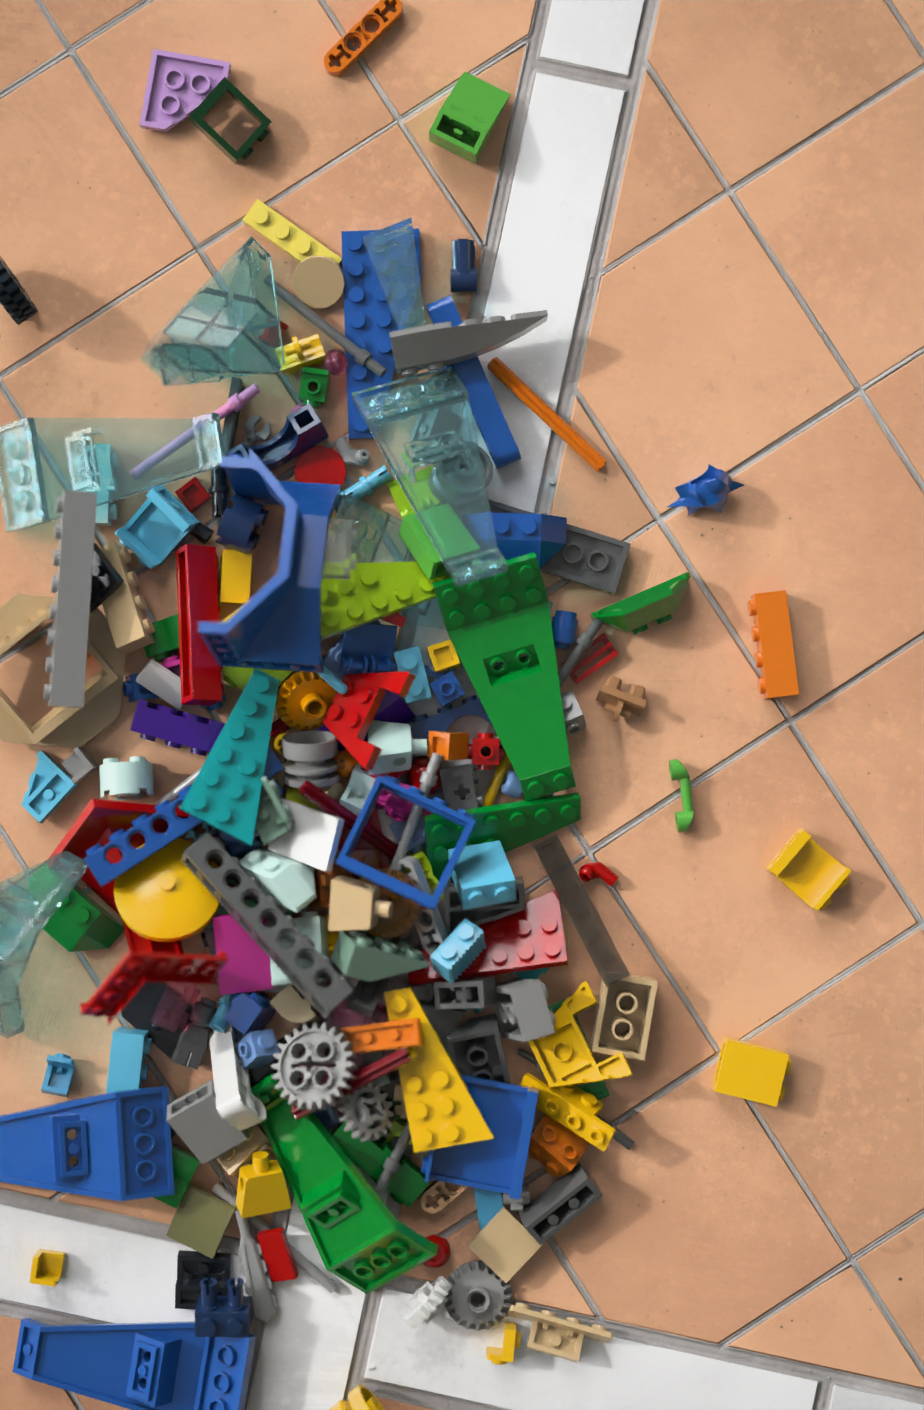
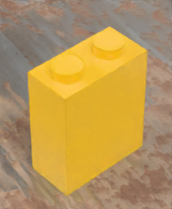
(751, 1071)

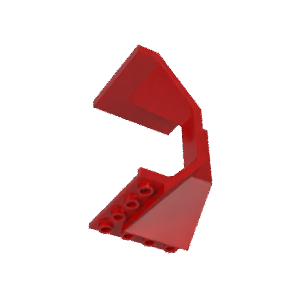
(146, 958)

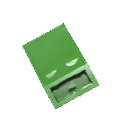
(468, 117)

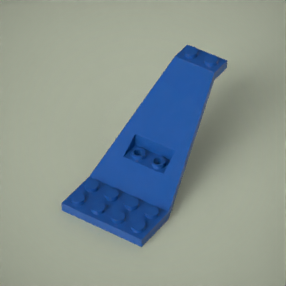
(118, 1146)

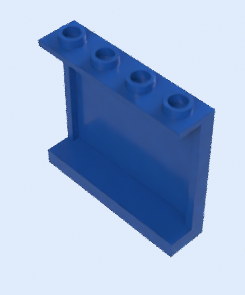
(495, 1162)

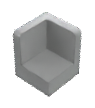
(79, 765)

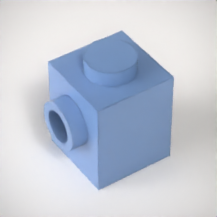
(257, 1049)

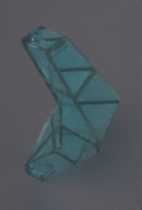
(224, 327)
(25, 908)

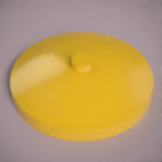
(164, 897)

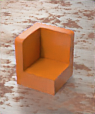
(450, 745)

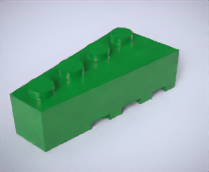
(370, 1156)

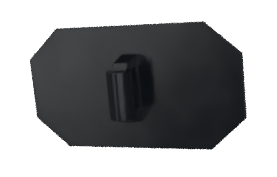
(141, 1010)

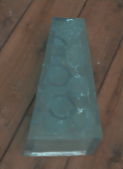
(396, 269)

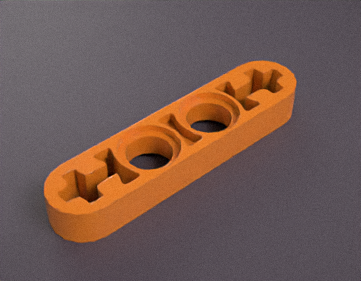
(366, 38)

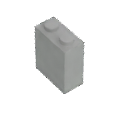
(201, 1126)

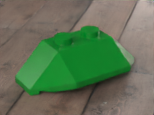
(645, 607)
(83, 923)

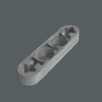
(437, 923)

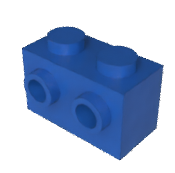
(250, 1012)

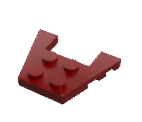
(354, 711)

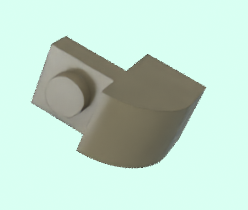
(295, 1007)

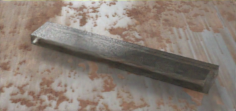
(581, 911)

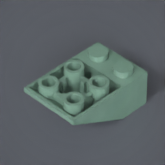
(374, 957)

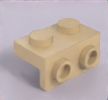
(242, 1155)

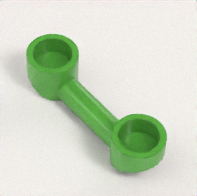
(682, 818)

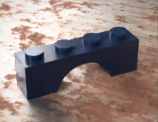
(298, 435)
(446, 716)

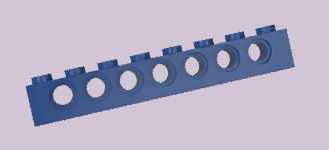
(107, 872)

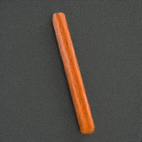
(546, 414)

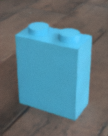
(483, 876)

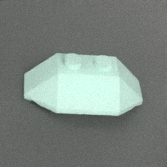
(281, 877)

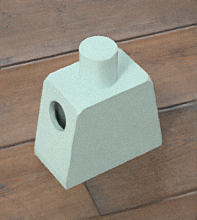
(395, 745)

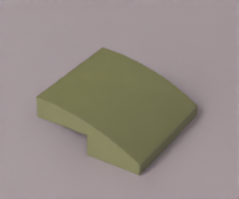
(201, 1221)

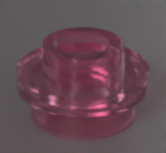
(335, 362)

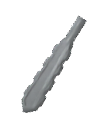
(254, 1269)

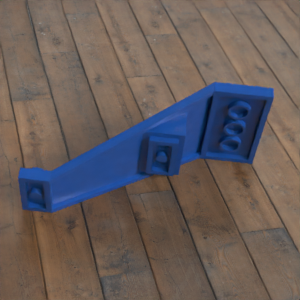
(115, 1363)

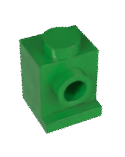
(319, 377)

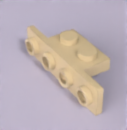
(555, 1335)

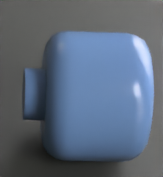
(511, 785)

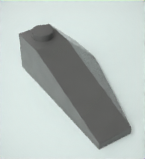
(478, 1049)

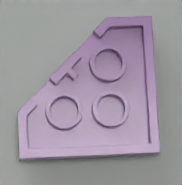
(177, 87)

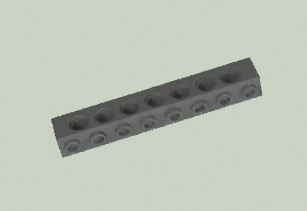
(250, 919)

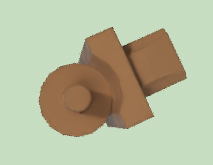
(621, 702)

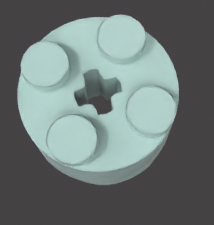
(126, 779)

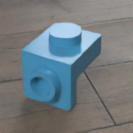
(58, 1075)

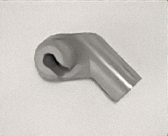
(349, 455)

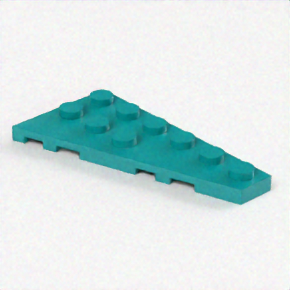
(230, 779)

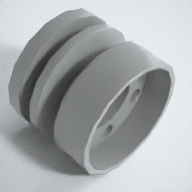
(310, 758)

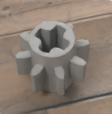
(517, 1204)

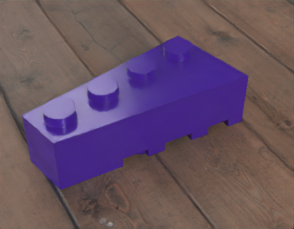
(175, 727)

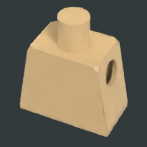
(355, 905)

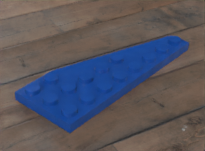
(366, 323)

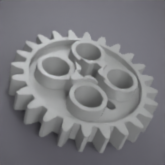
(312, 1091)

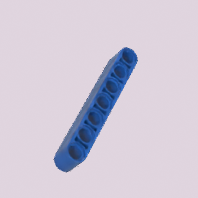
(481, 396)

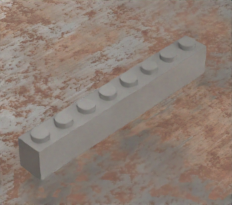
(72, 599)

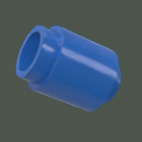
(564, 629)

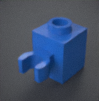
(445, 686)

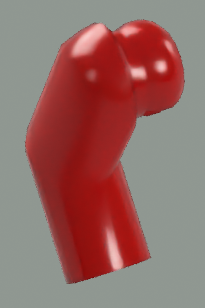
(597, 870)

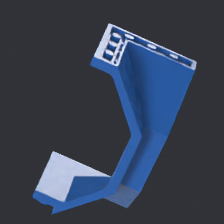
(283, 619)

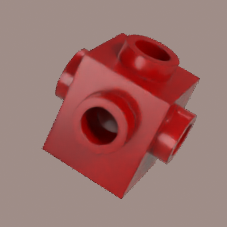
(474, 751)

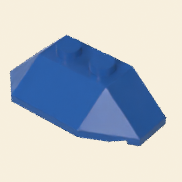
(529, 533)

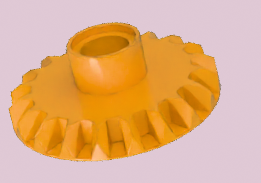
(295, 699)

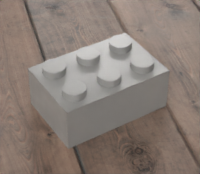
(523, 1009)

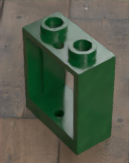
(197, 116)

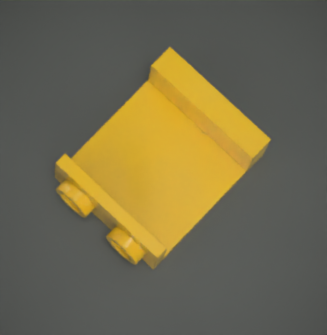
(809, 870)

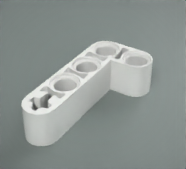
(232, 1082)

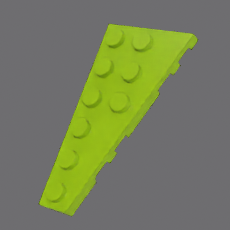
(371, 594)

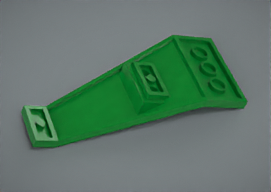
(522, 696)
(342, 1211)

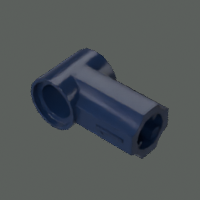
(463, 266)

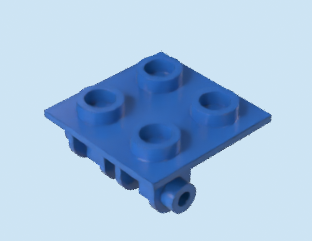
(368, 649)

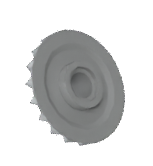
(474, 1278)

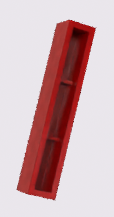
(197, 602)

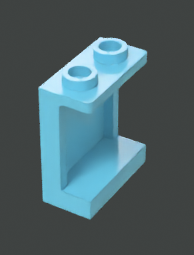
(157, 528)

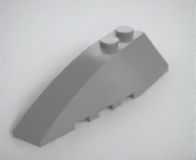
(443, 345)

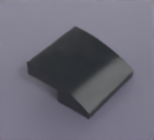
(104, 579)
(193, 1268)

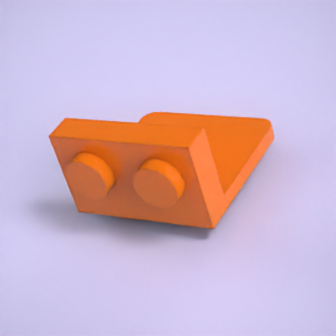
(556, 1146)

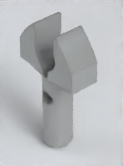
(252, 436)

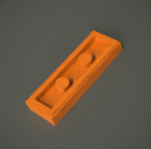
(384, 1035)

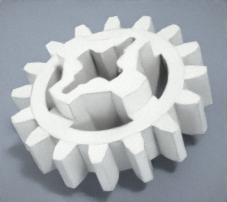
(427, 1302)

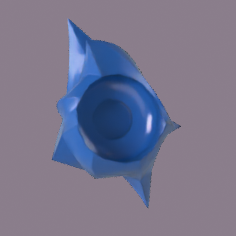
(707, 491)

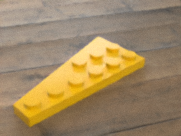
(433, 1090)

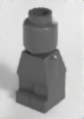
(195, 1034)

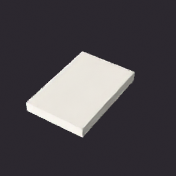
(313, 837)

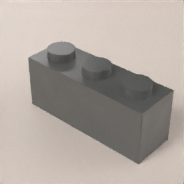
(560, 1204)

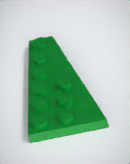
(509, 822)

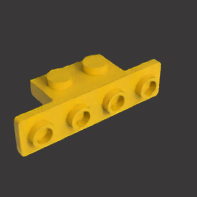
(574, 1110)

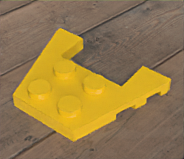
(566, 1055)

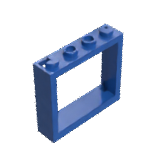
(415, 797)

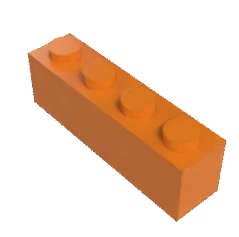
(774, 644)

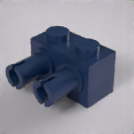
(223, 1314)

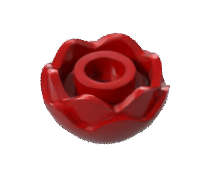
(443, 1252)

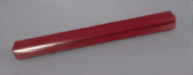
(336, 809)
(365, 1076)

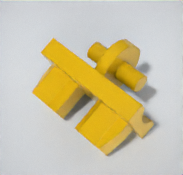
(302, 354)

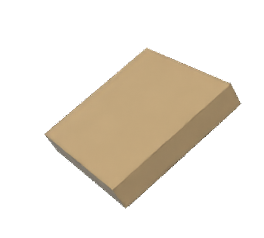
(504, 1244)

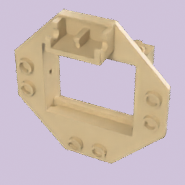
(102, 693)

